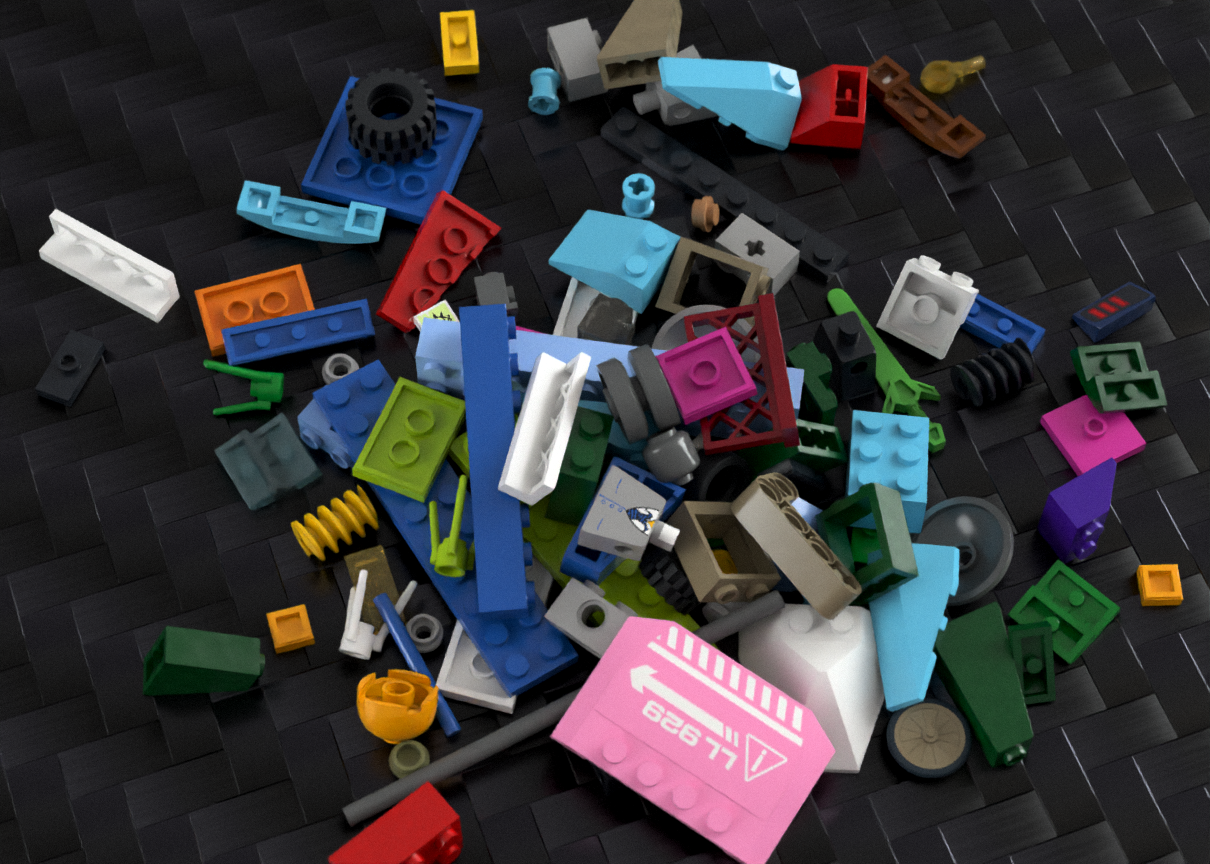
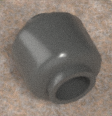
(671, 456)

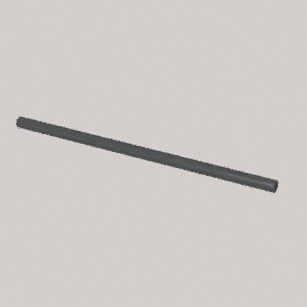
(534, 722)

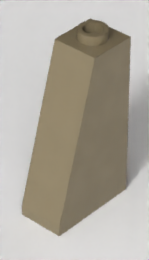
(638, 42)

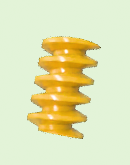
(335, 524)

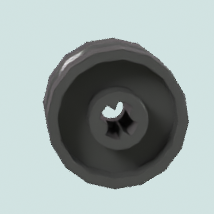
(642, 392)

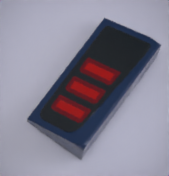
(1114, 311)

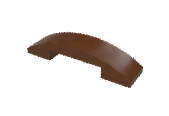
(917, 113)

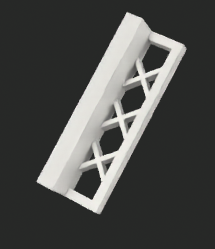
(110, 267)
(543, 427)

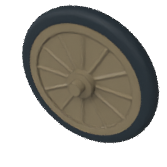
(929, 738)

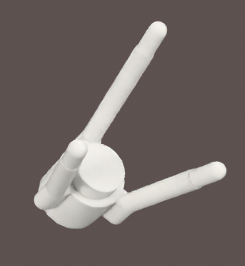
(358, 636)

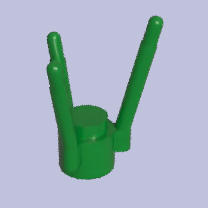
(264, 385)

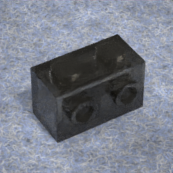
(608, 322)

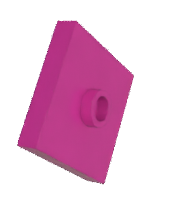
(706, 375)
(1091, 437)

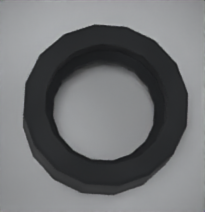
(732, 483)

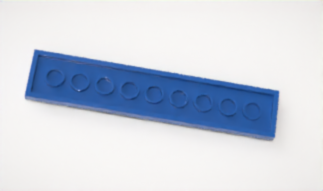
(515, 649)

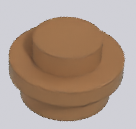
(705, 213)

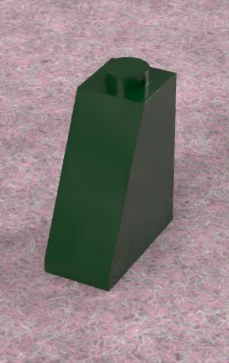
(818, 449)
(201, 662)

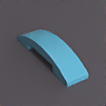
(310, 219)

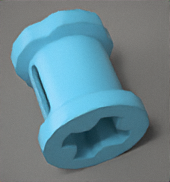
(544, 95)
(638, 193)

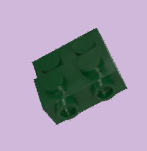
(817, 401)

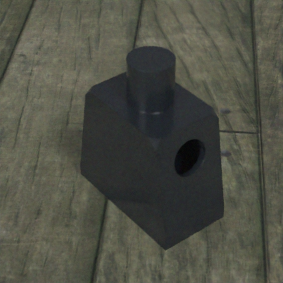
(847, 347)

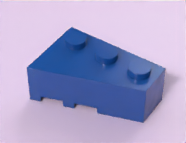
(597, 565)

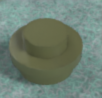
(408, 758)

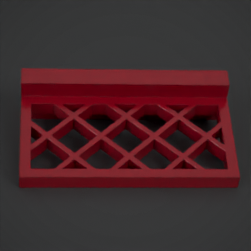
(774, 379)

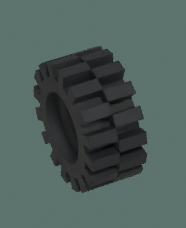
(669, 579)

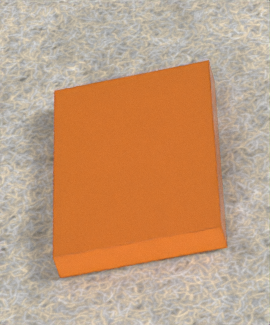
(251, 301)

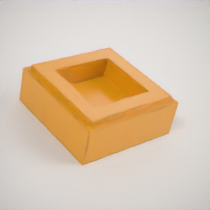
(1159, 585)
(290, 628)

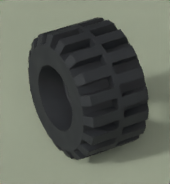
(388, 94)

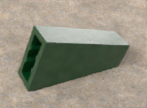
(984, 683)

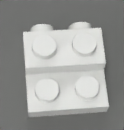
(928, 306)

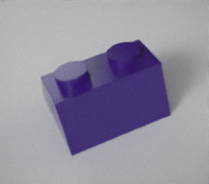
(1077, 512)

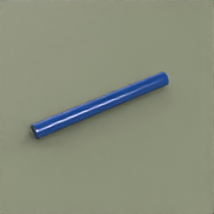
(414, 659)

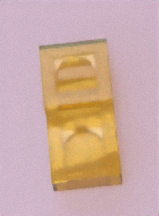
(378, 581)

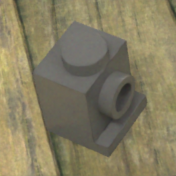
(492, 290)

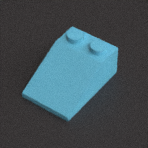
(618, 256)

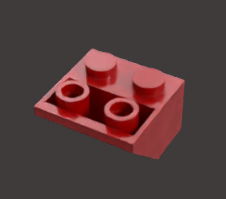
(832, 107)

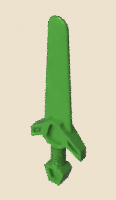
(900, 390)

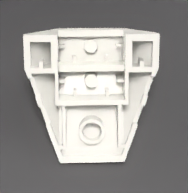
(825, 668)

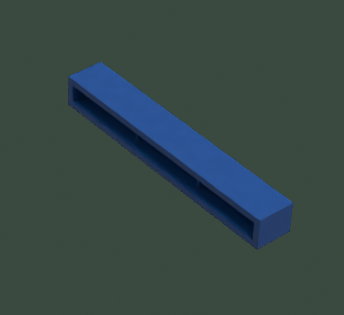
(490, 422)

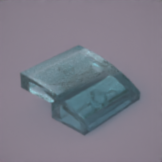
(268, 462)

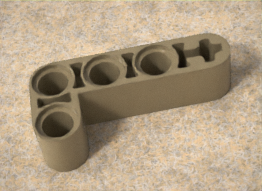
(793, 545)

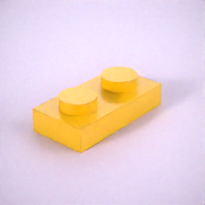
(459, 42)

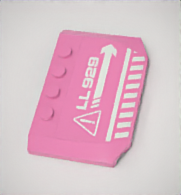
(697, 736)

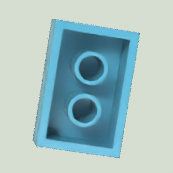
(892, 453)

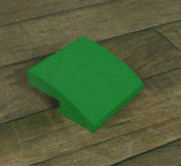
(1071, 608)

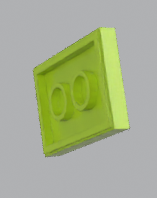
(411, 439)

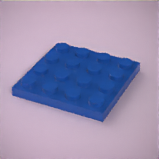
(403, 189)

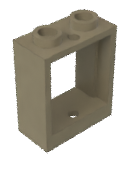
(682, 266)
(717, 521)

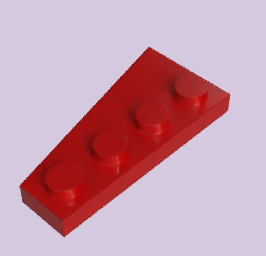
(438, 254)

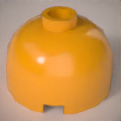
(397, 705)

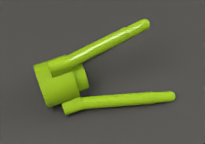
(451, 556)

